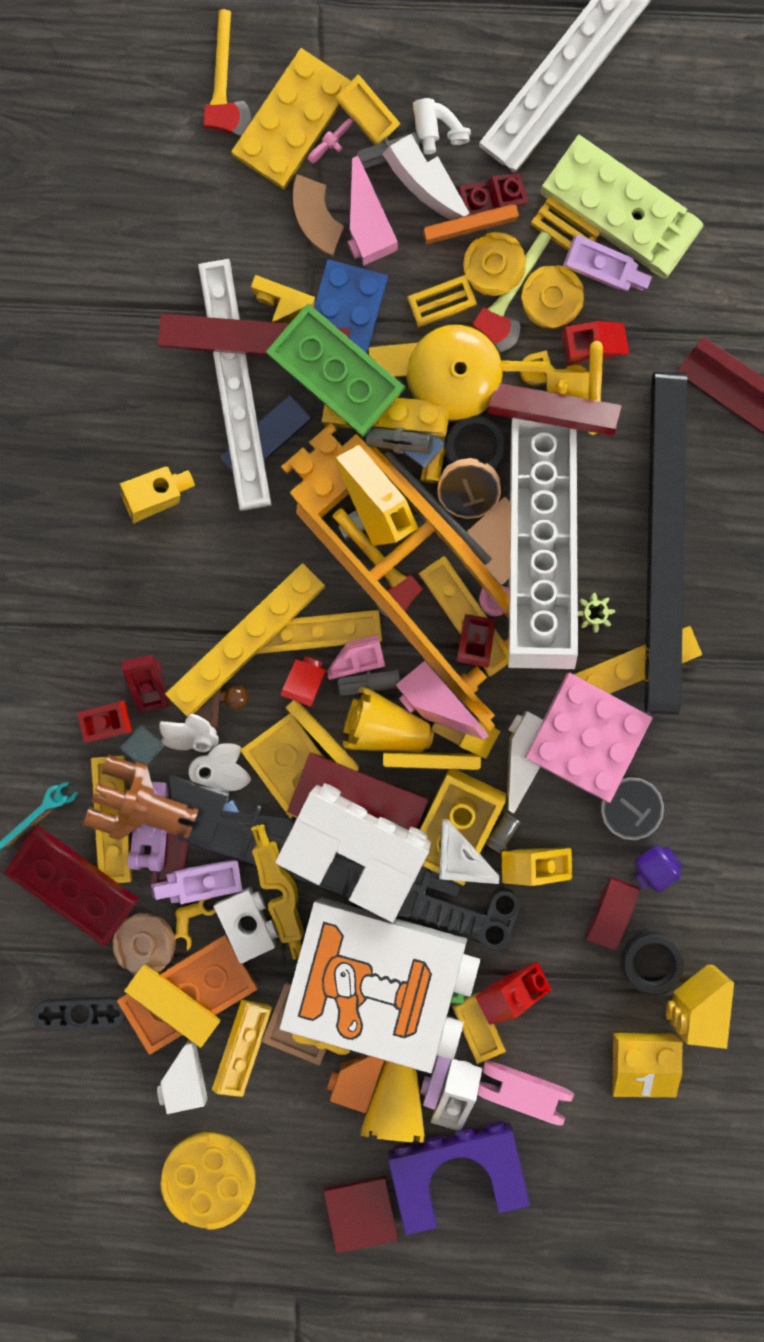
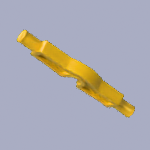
(273, 876)

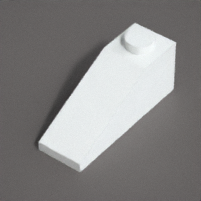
(520, 770)

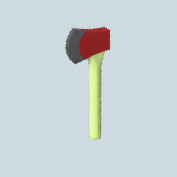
(491, 321)

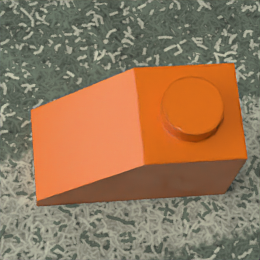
(355, 1082)

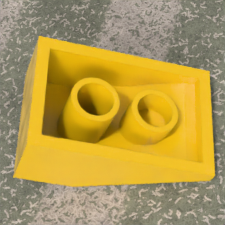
(468, 806)

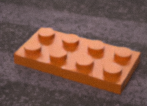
(207, 976)

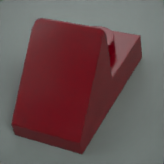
(146, 683)

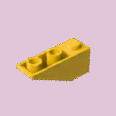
(376, 499)

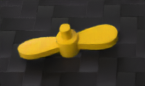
(320, 1045)

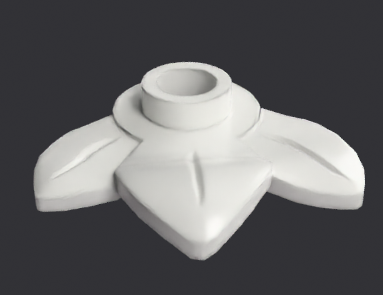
(192, 734)
(224, 772)

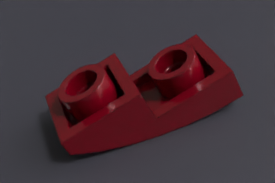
(494, 193)
(613, 913)

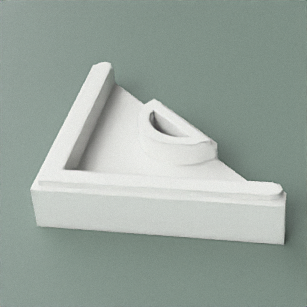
(460, 860)

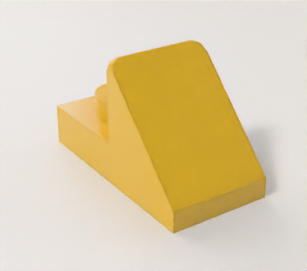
(289, 300)
(468, 742)

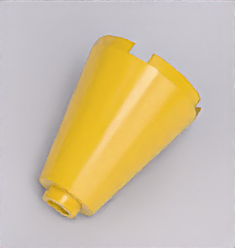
(384, 726)
(395, 1105)

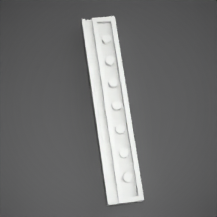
(559, 79)

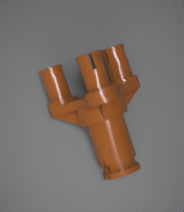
(135, 805)

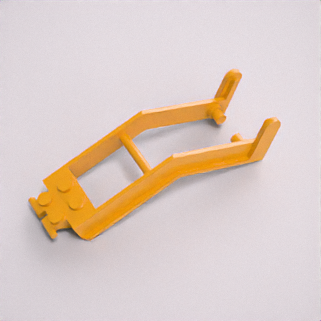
(325, 488)

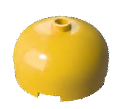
(433, 374)

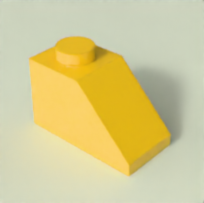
(536, 866)

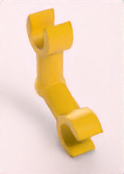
(182, 919)

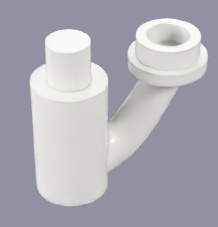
(426, 116)

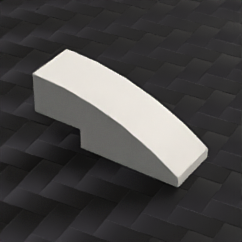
(425, 179)

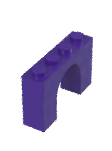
(415, 1165)

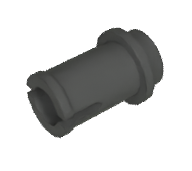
(502, 833)

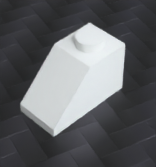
(184, 1082)
(457, 1095)

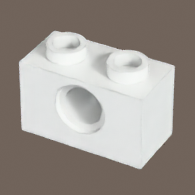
(246, 943)

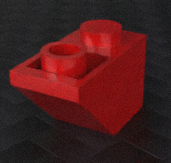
(579, 337)
(513, 994)

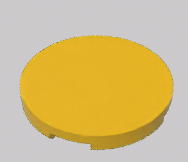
(208, 1180)

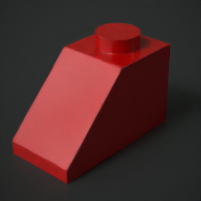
(304, 681)

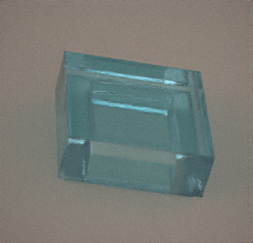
(142, 746)

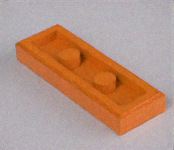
(470, 224)

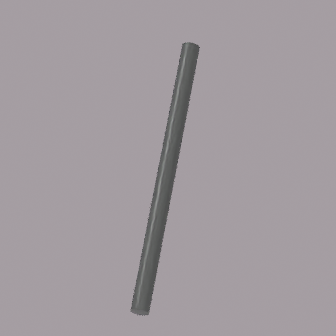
(473, 545)

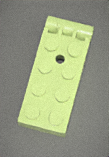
(608, 195)

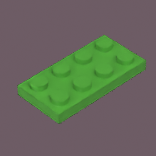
(335, 370)

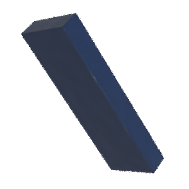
(277, 428)

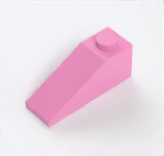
(369, 226)
(436, 702)

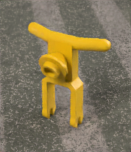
(571, 381)

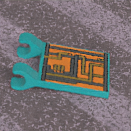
(48, 805)

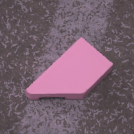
(357, 657)

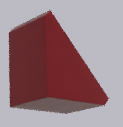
(476, 641)

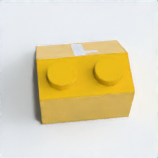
(646, 1064)

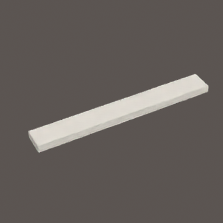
(236, 392)

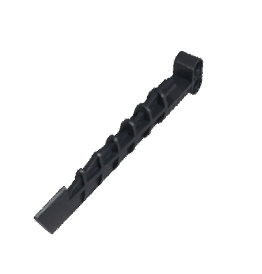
(231, 836)

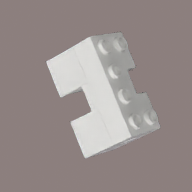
(386, 850)

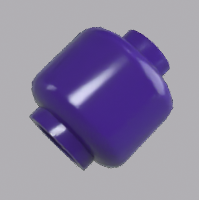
(658, 868)

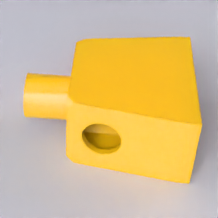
(144, 501)

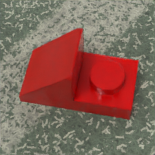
(104, 721)

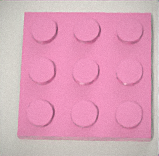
(588, 737)

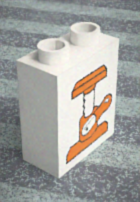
(378, 986)

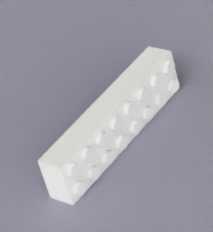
(543, 547)

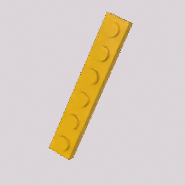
(245, 640)

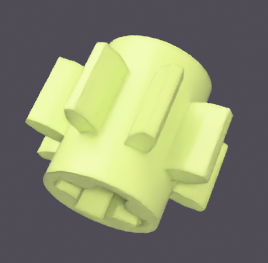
(604, 612)

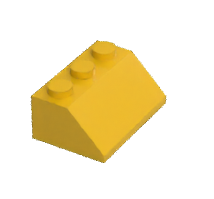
(703, 1008)

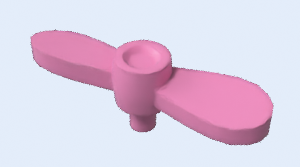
(330, 141)

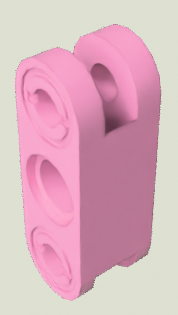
(524, 1092)

